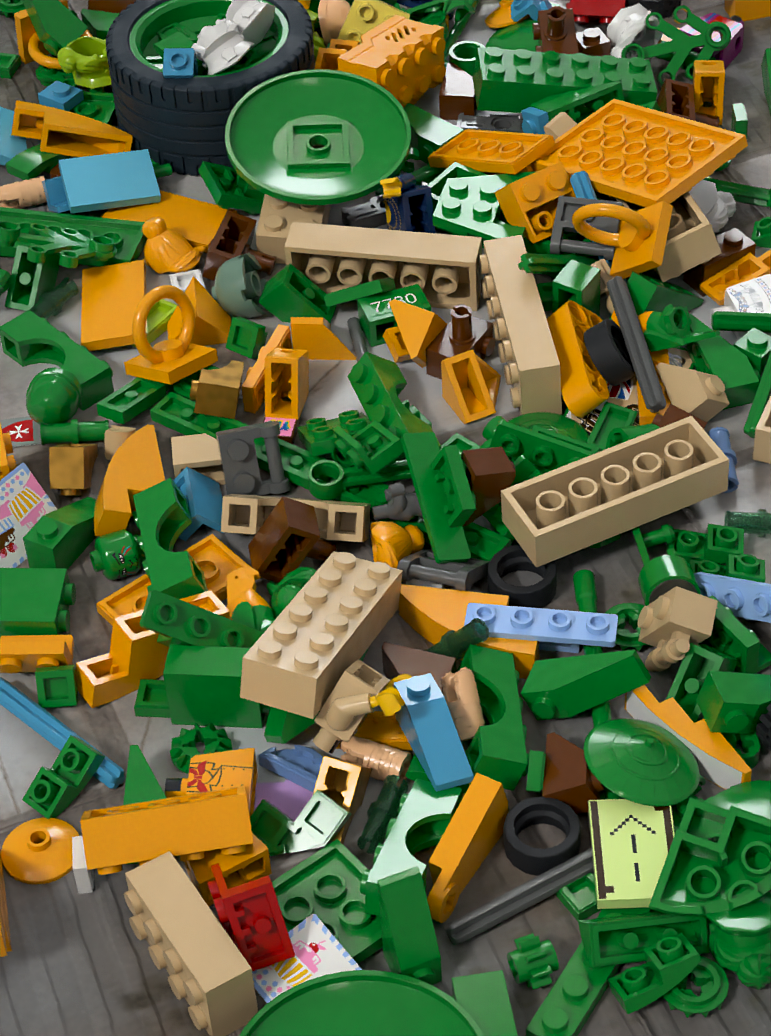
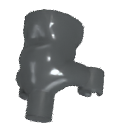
(400, 505)

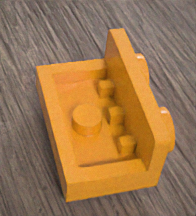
(30, 652)

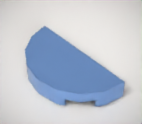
(297, 764)

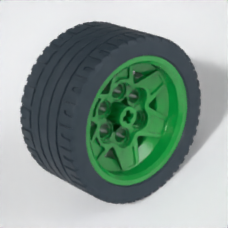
(187, 117)

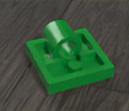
(230, 188)
(320, 438)

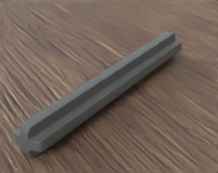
(636, 344)
(519, 898)

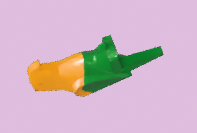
(668, 328)
(244, 602)

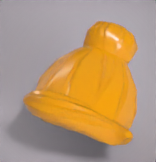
(168, 249)
(394, 542)

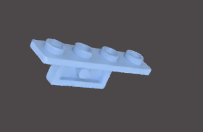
(744, 597)
(551, 627)

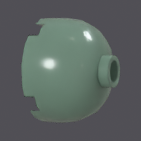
(239, 287)

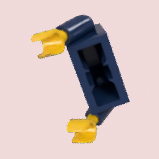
(407, 204)

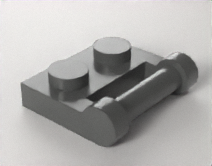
(563, 223)
(241, 462)
(424, 567)

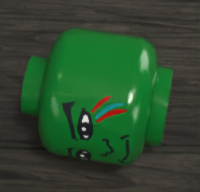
(117, 555)

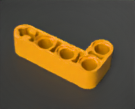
(581, 382)

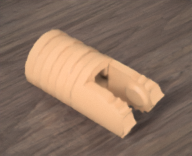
(23, 193)
(463, 702)
(381, 758)

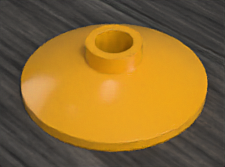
(502, 16)
(39, 862)

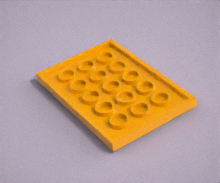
(642, 152)

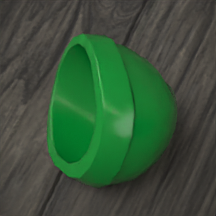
(53, 396)

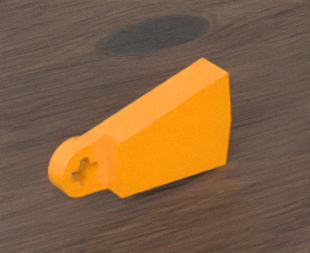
(466, 843)

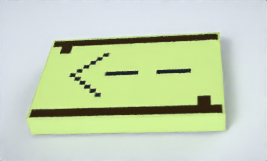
(628, 850)

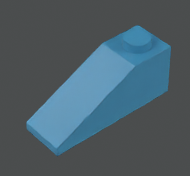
(432, 732)

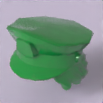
(743, 941)

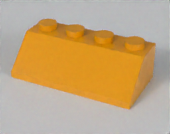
(174, 824)

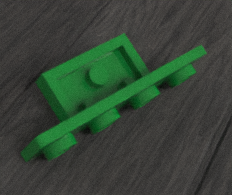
(540, 445)
(441, 493)
(193, 626)

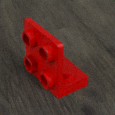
(252, 919)

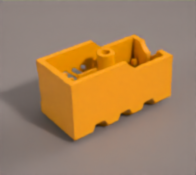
(400, 63)

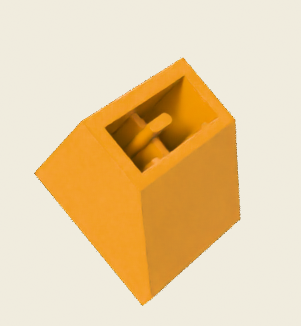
(534, 200)

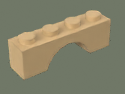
(335, 518)

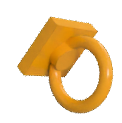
(30, 46)
(639, 239)
(172, 358)

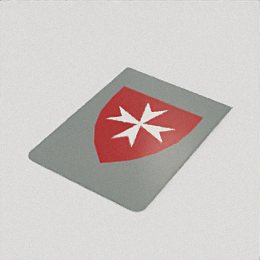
(22, 431)

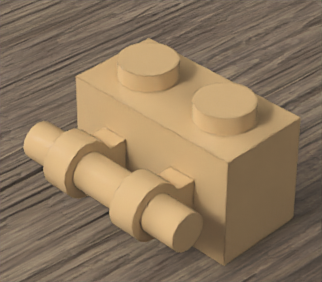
(674, 623)

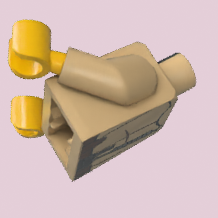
(352, 700)

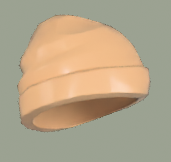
(332, 17)

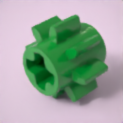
(533, 961)

